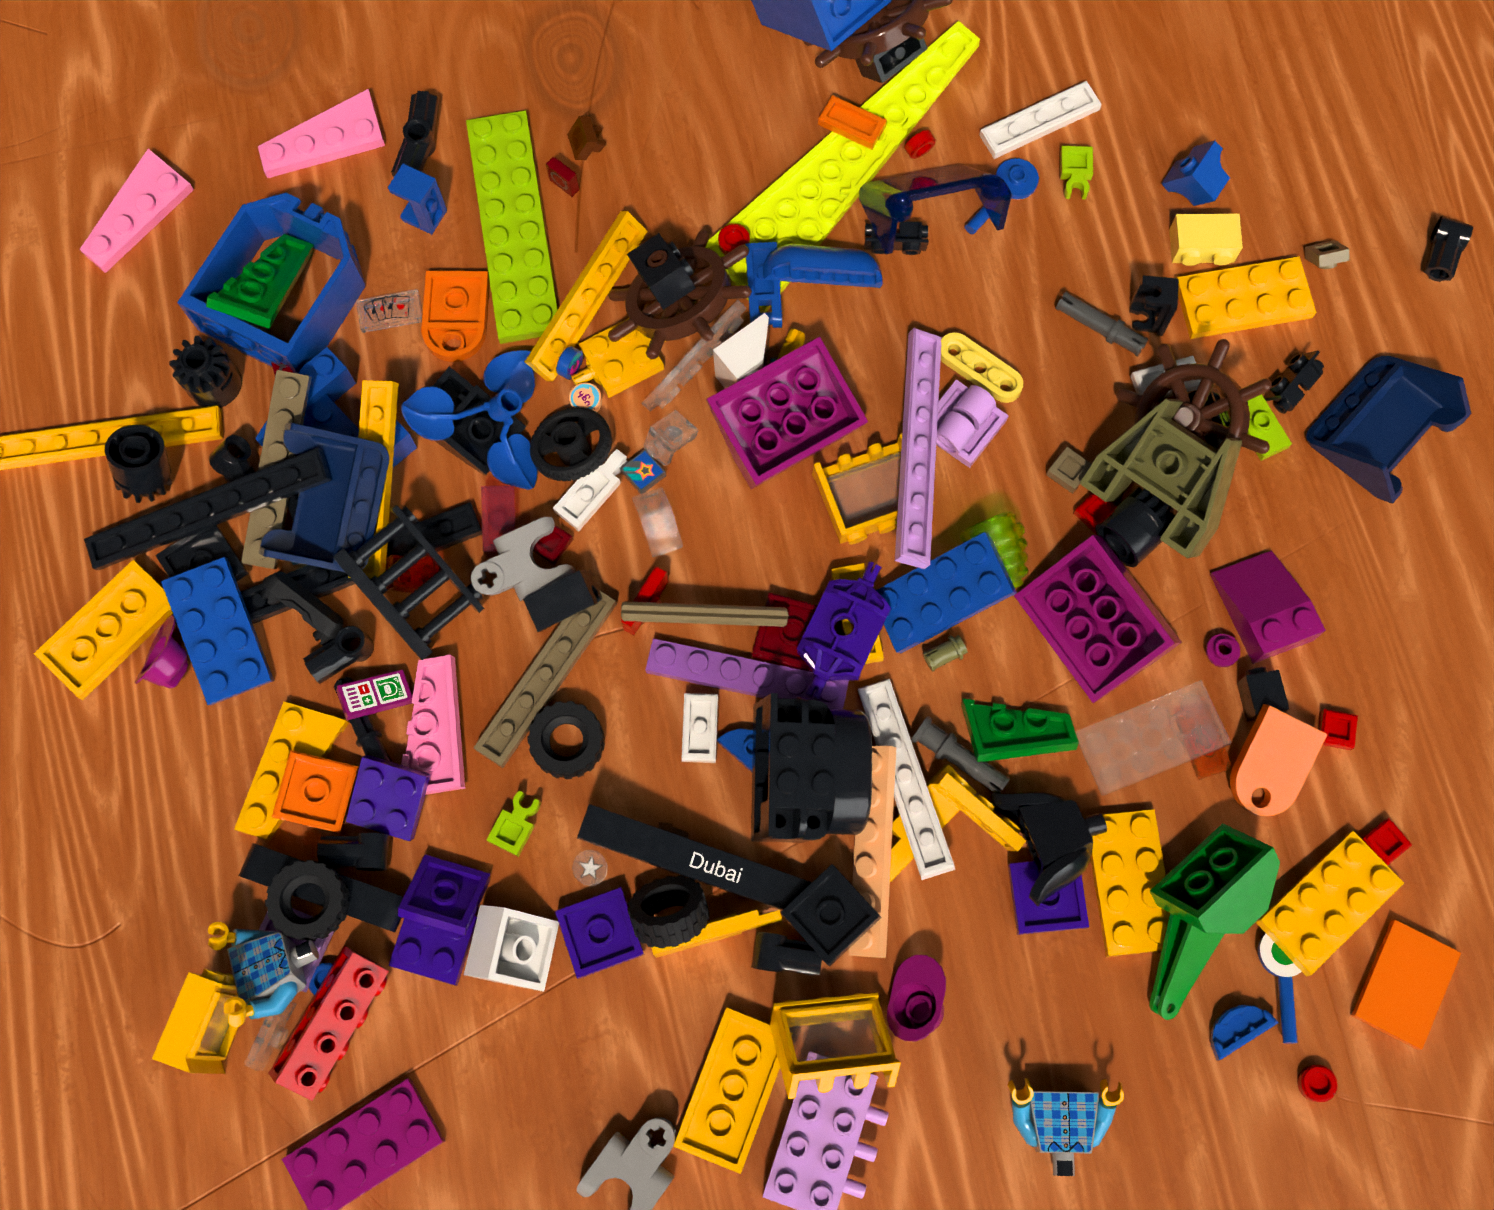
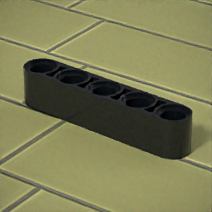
(366, 901)

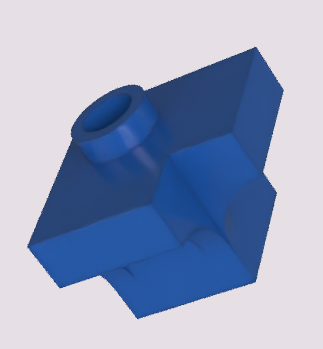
(1198, 175)

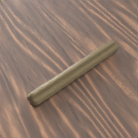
(704, 614)

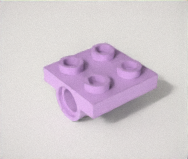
(967, 421)

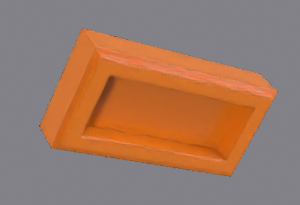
(852, 122)

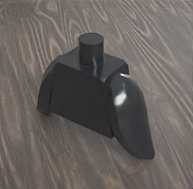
(1054, 835)

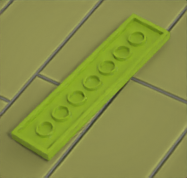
(512, 225)

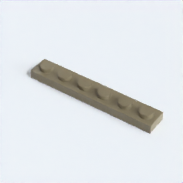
(286, 406)
(542, 681)

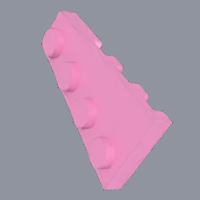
(329, 136)
(137, 208)
(435, 728)

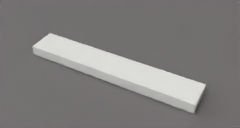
(910, 788)

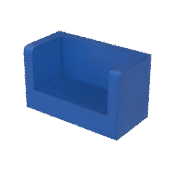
(425, 200)

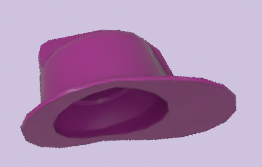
(165, 660)
(917, 998)

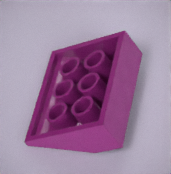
(786, 412)
(1097, 618)

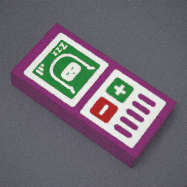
(374, 694)

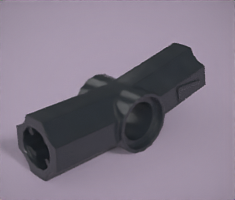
(420, 123)

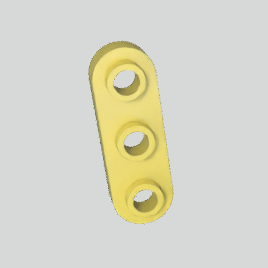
(973, 356)

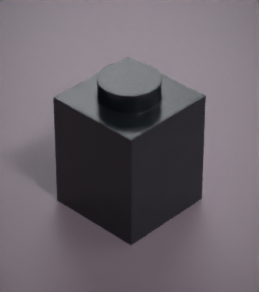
(1261, 688)

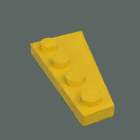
(294, 730)

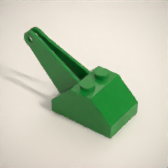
(1209, 894)

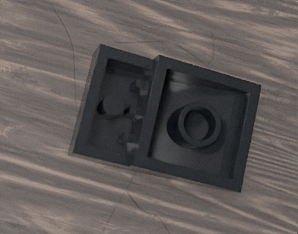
(476, 432)

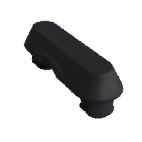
(282, 588)

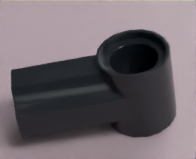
(1448, 241)
(232, 458)
(336, 655)
(363, 851)
(777, 953)

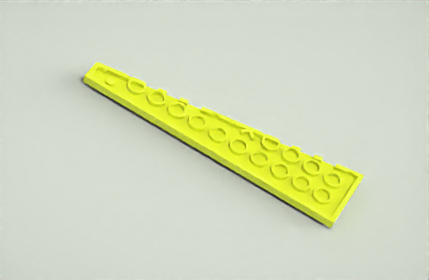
(827, 180)

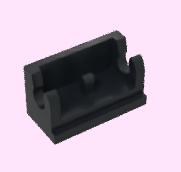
(1157, 301)
(563, 599)

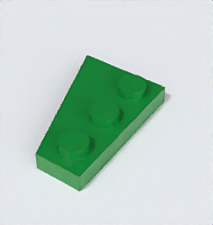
(1010, 733)

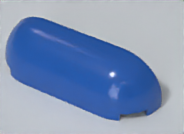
(822, 266)

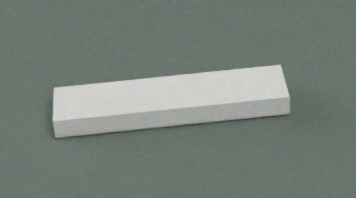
(1040, 119)

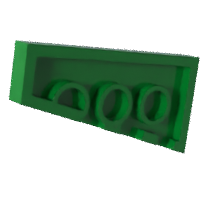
(265, 284)

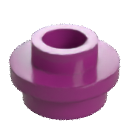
(1216, 656)

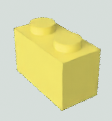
(1205, 238)

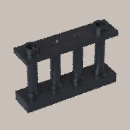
(398, 612)

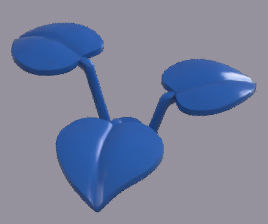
(509, 376)

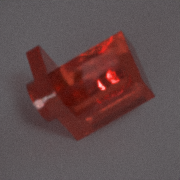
(414, 576)

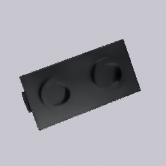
(908, 239)
(1301, 370)

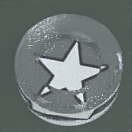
(590, 867)

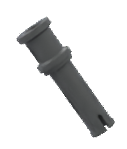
(946, 746)

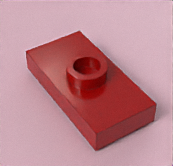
(648, 593)

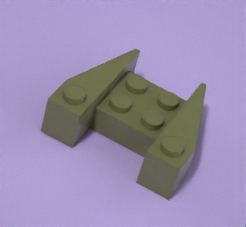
(1173, 468)

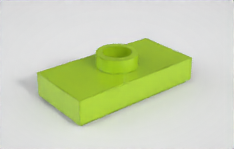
(1266, 427)

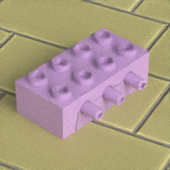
(821, 1144)

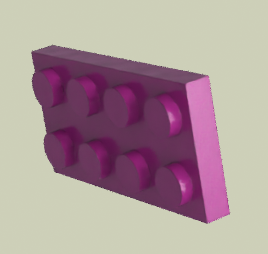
(364, 1149)

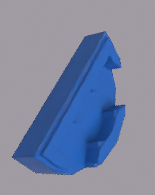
(740, 745)
(1238, 1027)

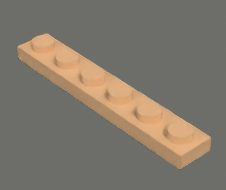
(873, 853)

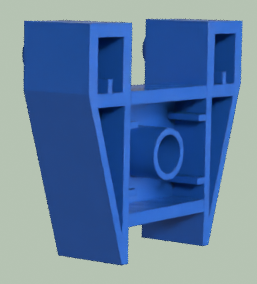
(328, 384)

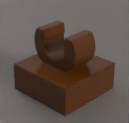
(584, 138)

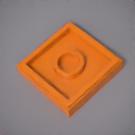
(315, 791)

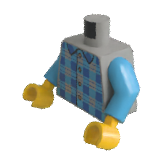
(264, 969)
(1064, 1121)

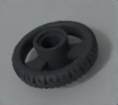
(570, 443)

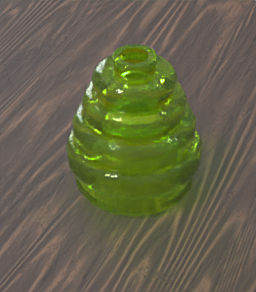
(1009, 541)

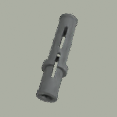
(1102, 324)

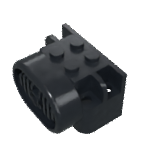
(809, 770)

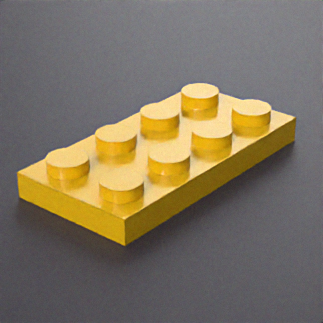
(1245, 297)
(106, 630)
(1124, 870)
(1329, 903)
(731, 1092)

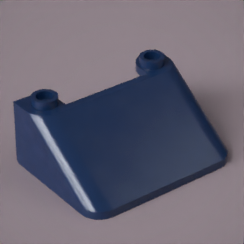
(1384, 417)
(335, 512)

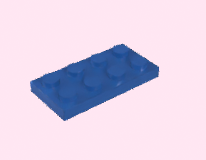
(945, 592)
(217, 631)

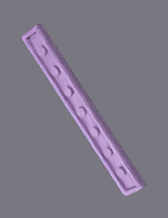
(918, 450)

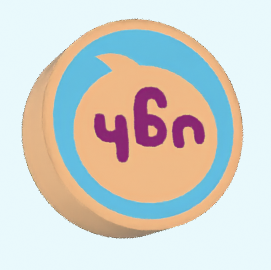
(585, 396)

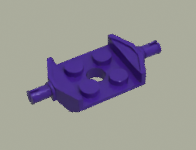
(836, 655)

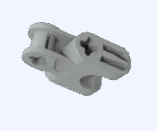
(516, 564)
(635, 1163)

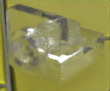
(669, 436)

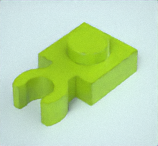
(1077, 168)
(513, 830)

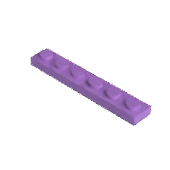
(737, 673)

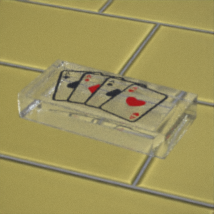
(389, 310)

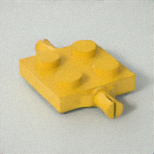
(617, 363)

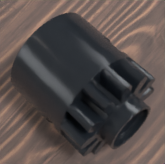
(206, 373)
(138, 462)
(1135, 526)

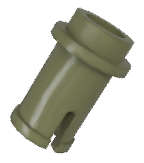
(945, 652)

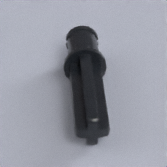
(366, 732)

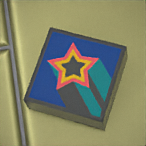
(643, 472)

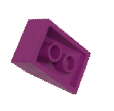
(1267, 606)

